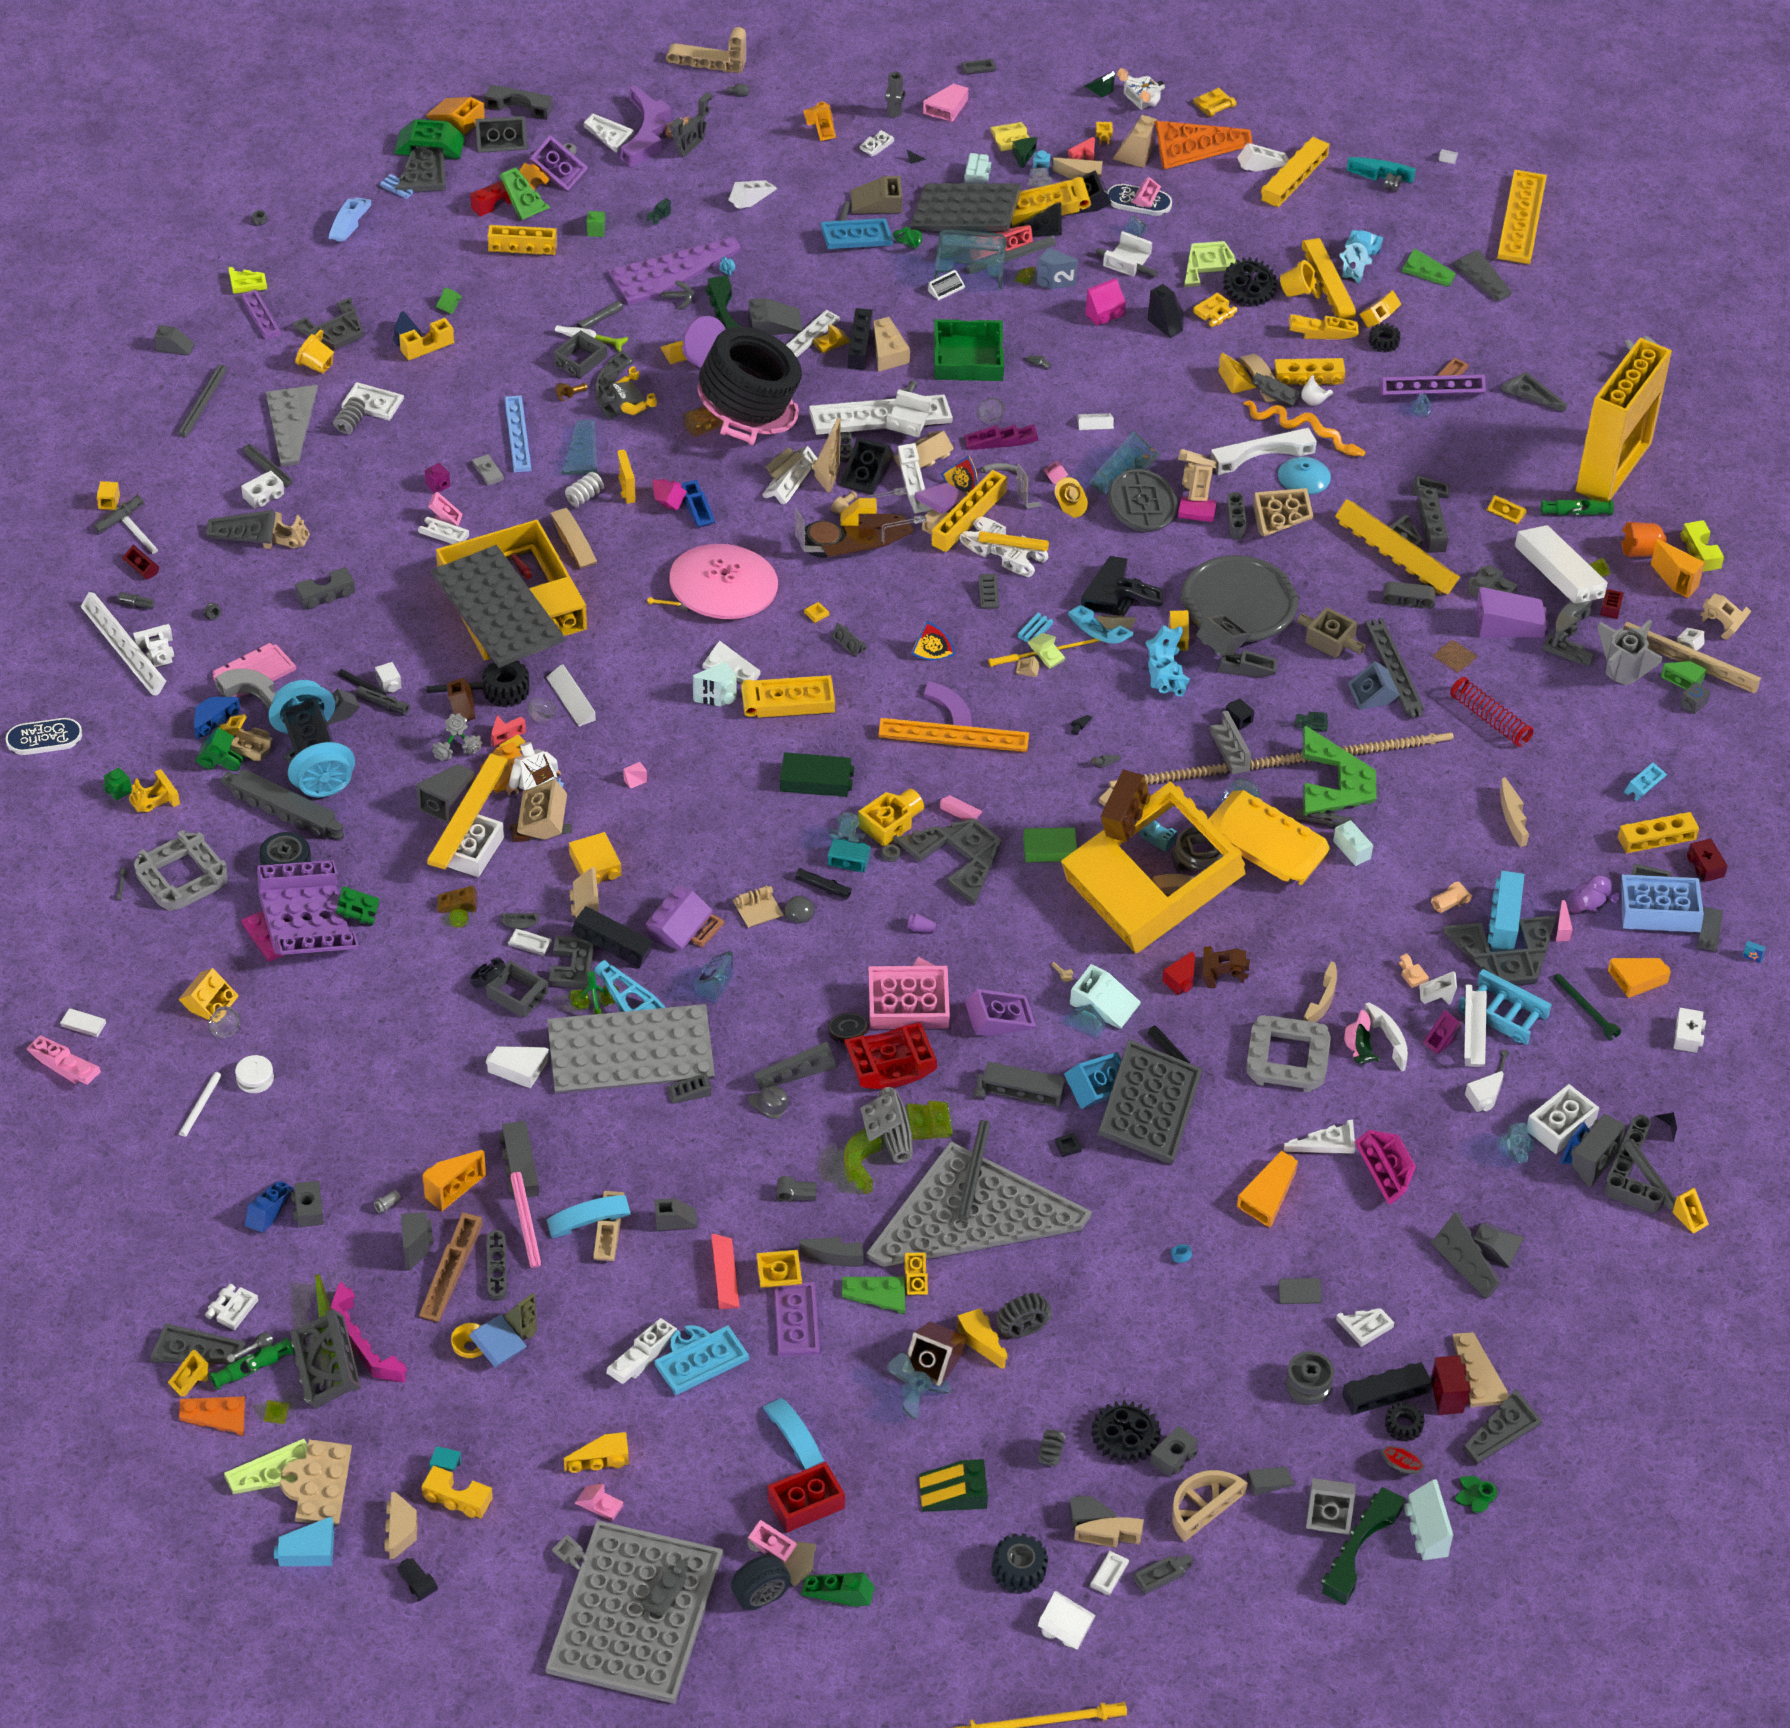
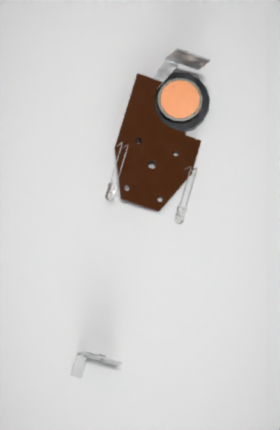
(829, 539)

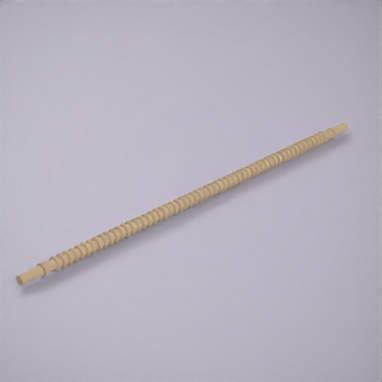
(1431, 738)

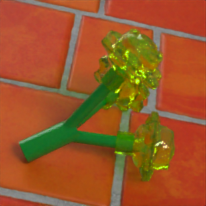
(580, 999)

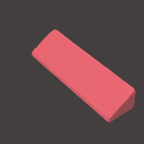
(725, 1272)

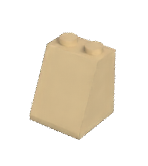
(1138, 143)

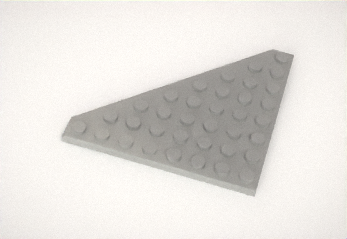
(1002, 1212)

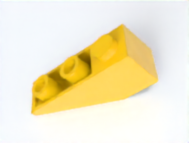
(1380, 309)
(981, 1337)
(603, 1452)

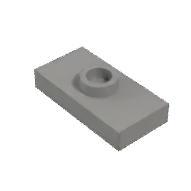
(488, 469)

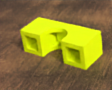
(1696, 536)

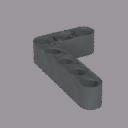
(1618, 1182)

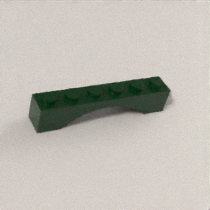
(720, 294)
(1382, 1513)

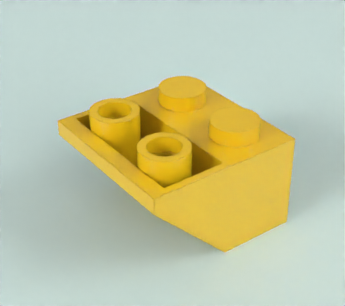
(207, 994)

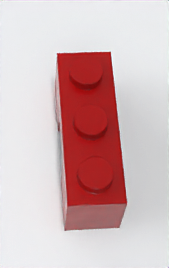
(484, 199)

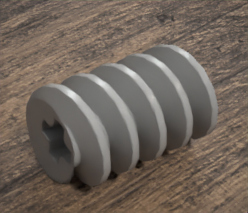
(350, 415)

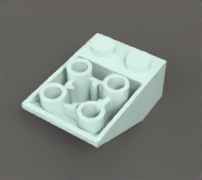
(1106, 995)

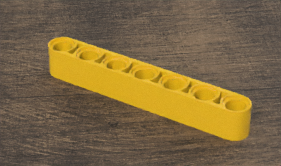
(1329, 278)

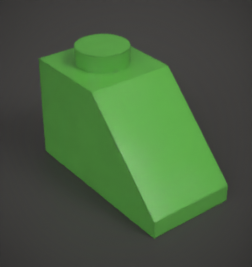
(596, 224)
(1683, 673)

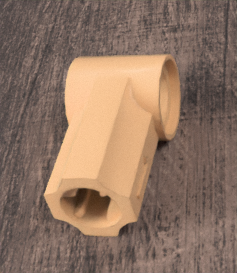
(1455, 895)

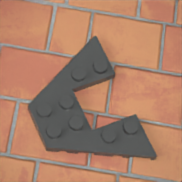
(969, 839)
(1514, 966)

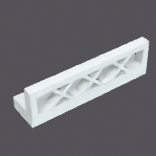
(789, 481)
(1475, 1027)

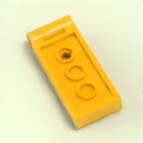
(1070, 193)
(788, 696)

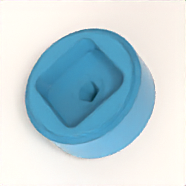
(1181, 1253)

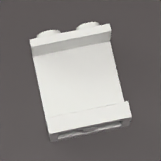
(1128, 254)
(909, 413)

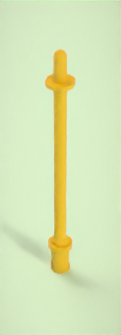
(1102, 1711)

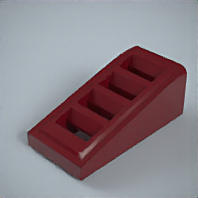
(1611, 604)

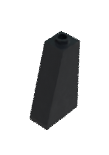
(1102, 592)

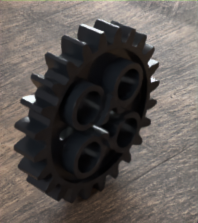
(1236, 275)
(1125, 1432)

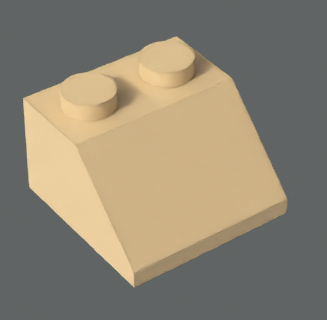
(584, 892)

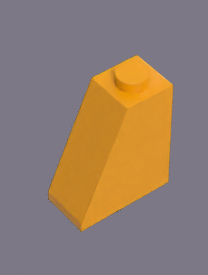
(1638, 974)

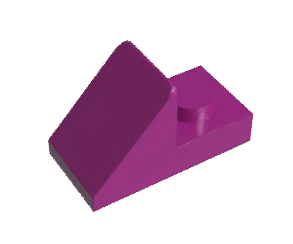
(1442, 1032)

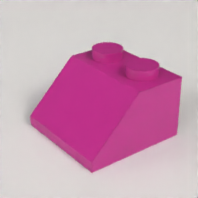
(1105, 302)

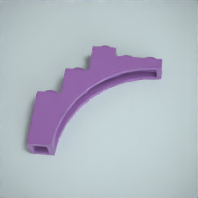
(647, 140)

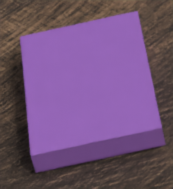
(940, 497)

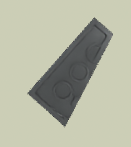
(1481, 272)
(796, 1067)
(1465, 1255)
(177, 1343)
(1504, 1427)

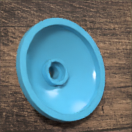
(1304, 473)

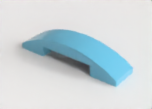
(1085, 620)
(587, 1213)
(795, 1432)

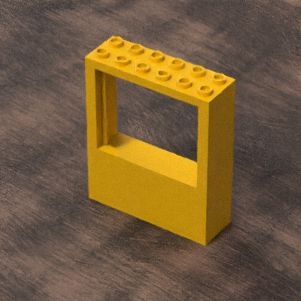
(1623, 420)
(557, 597)
(1128, 896)

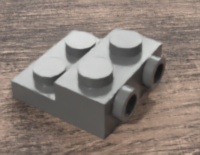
(1489, 578)

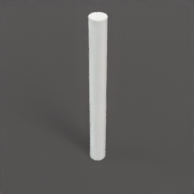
(140, 535)
(200, 1104)

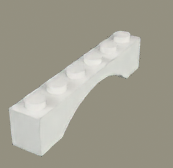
(1295, 443)

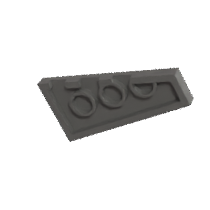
(245, 527)

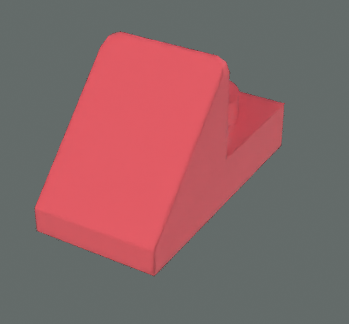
(1083, 150)
(503, 732)

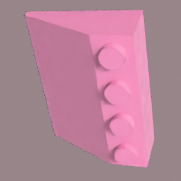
(908, 996)

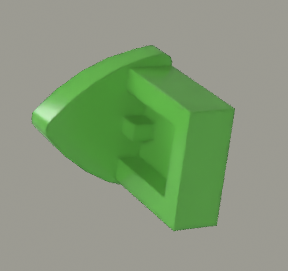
(448, 300)

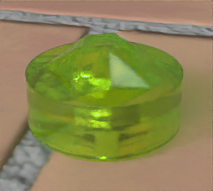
(458, 918)

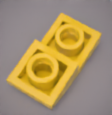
(915, 1273)

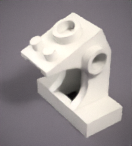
(158, 648)

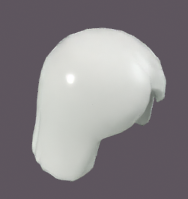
(1314, 394)

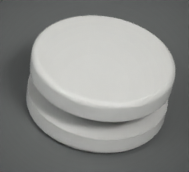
(254, 1074)

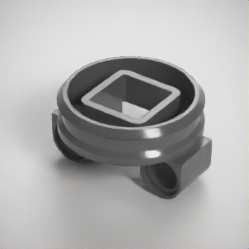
(1184, 855)

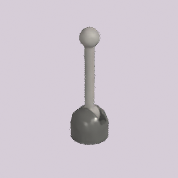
(261, 1341)

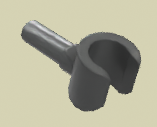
(979, 1090)

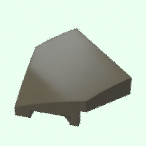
(782, 462)
(800, 1562)

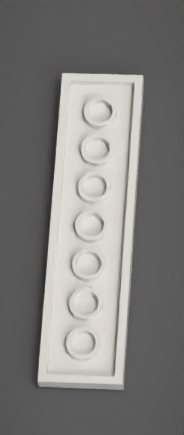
(870, 414)

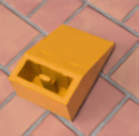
(458, 112)
(1677, 568)

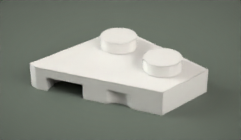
(1365, 1325)

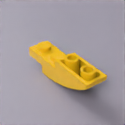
(1327, 328)

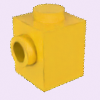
(106, 492)

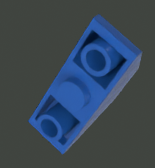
(213, 713)

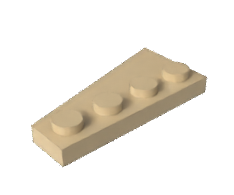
(1484, 1381)

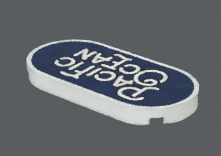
(1123, 194)
(43, 736)

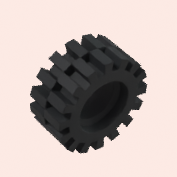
(1384, 331)
(1404, 1411)

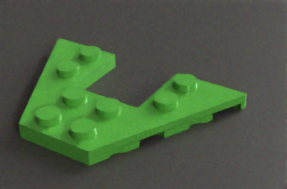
(1355, 777)

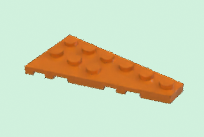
(1192, 142)

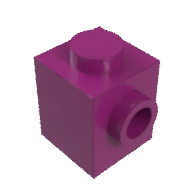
(437, 478)

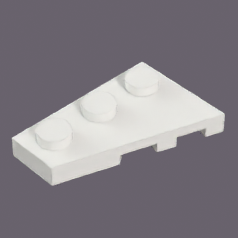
(740, 666)

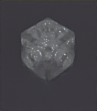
(1039, 178)

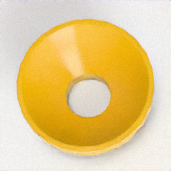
(461, 1336)

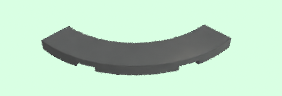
(607, 377)

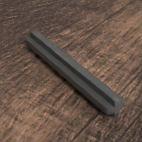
(266, 464)
(1649, 1172)

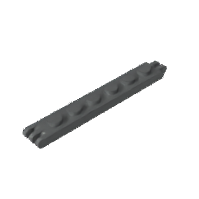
(1393, 662)

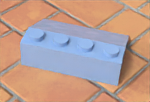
(1661, 903)

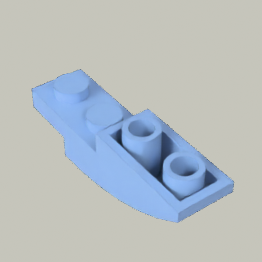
(348, 217)

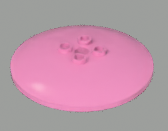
(742, 592)

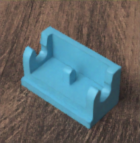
(1645, 781)

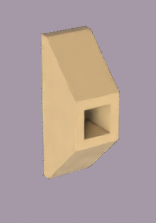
(401, 1525)

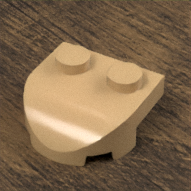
(252, 744)

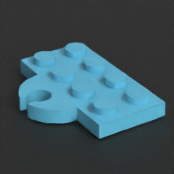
(700, 1357)

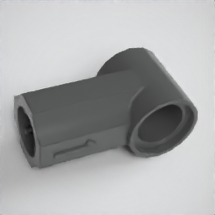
(789, 1189)

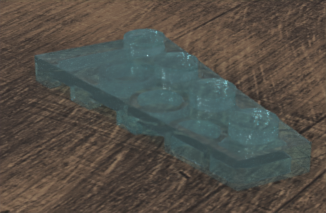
(582, 450)

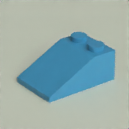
(1093, 1079)

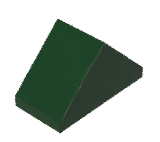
(1103, 85)
(1024, 149)

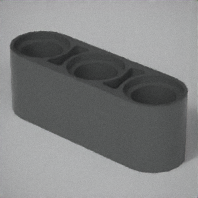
(1236, 515)
(1409, 594)

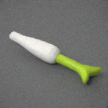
(571, 331)

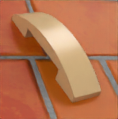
(1257, 365)
(1316, 1012)

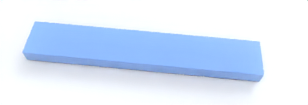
(517, 434)

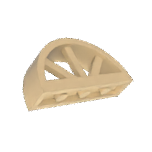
(1197, 1520)

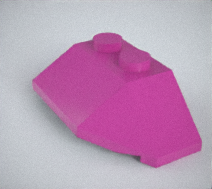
(1387, 1162)

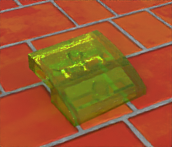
(929, 1120)

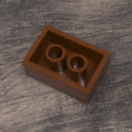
(1125, 806)

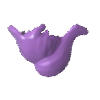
(1591, 895)

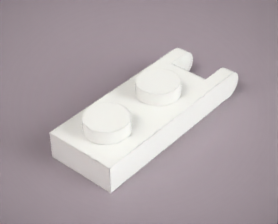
(443, 531)

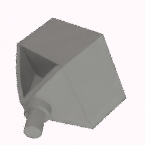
(1330, 1506)

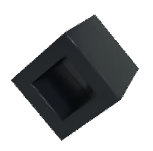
(1240, 713)

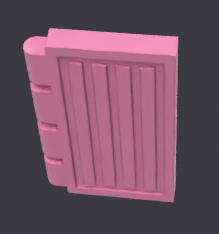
(268, 661)

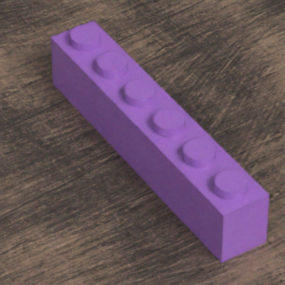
(1432, 385)

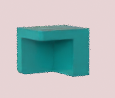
(445, 1459)

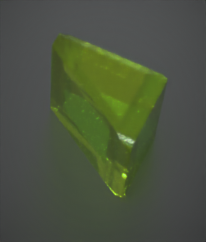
(1025, 275)
(1600, 567)
(276, 1411)

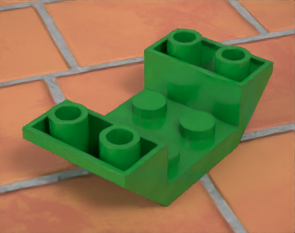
(430, 134)

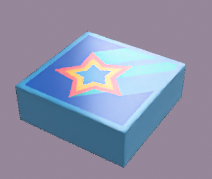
(1754, 951)

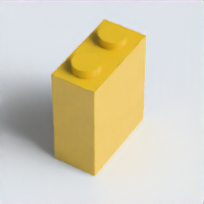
(598, 853)

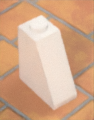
(518, 1063)

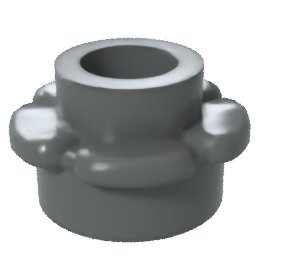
(259, 217)
(212, 609)

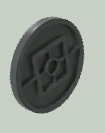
(1142, 500)

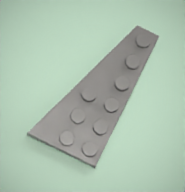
(290, 419)

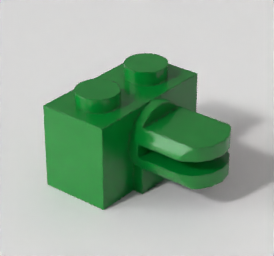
(217, 750)

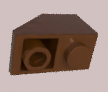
(461, 698)

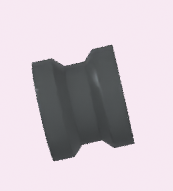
(1392, 182)

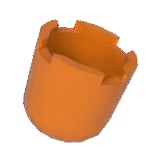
(1641, 538)

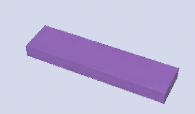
(260, 314)

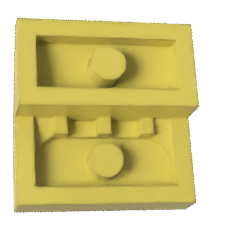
(1006, 134)

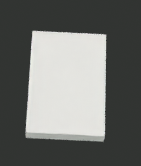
(377, 401)

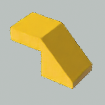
(850, 515)

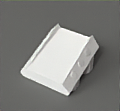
(1065, 1620)

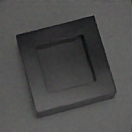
(1068, 1145)

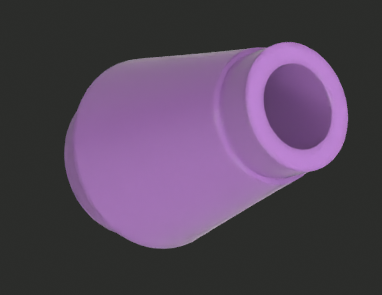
(919, 923)

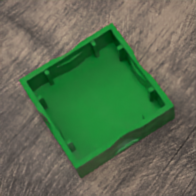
(968, 350)

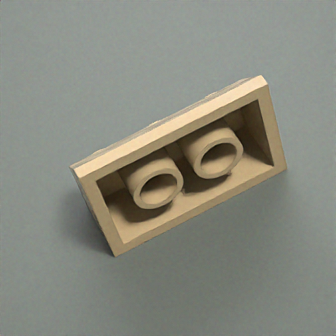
(542, 810)

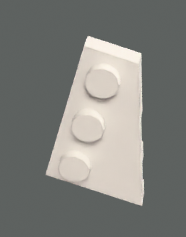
(608, 132)

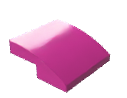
(1197, 509)

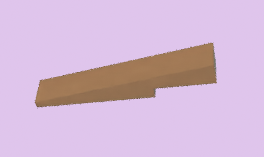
(451, 1266)

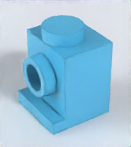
(1041, 160)

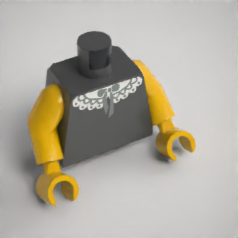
(626, 397)

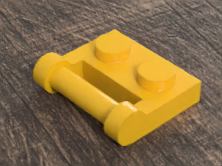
(1208, 100)

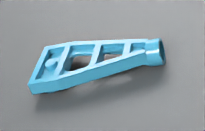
(613, 974)

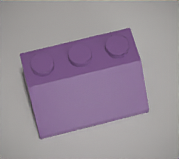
(678, 918)

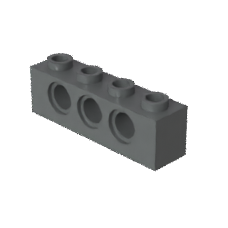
(1432, 520)

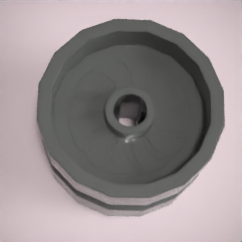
(1309, 1378)

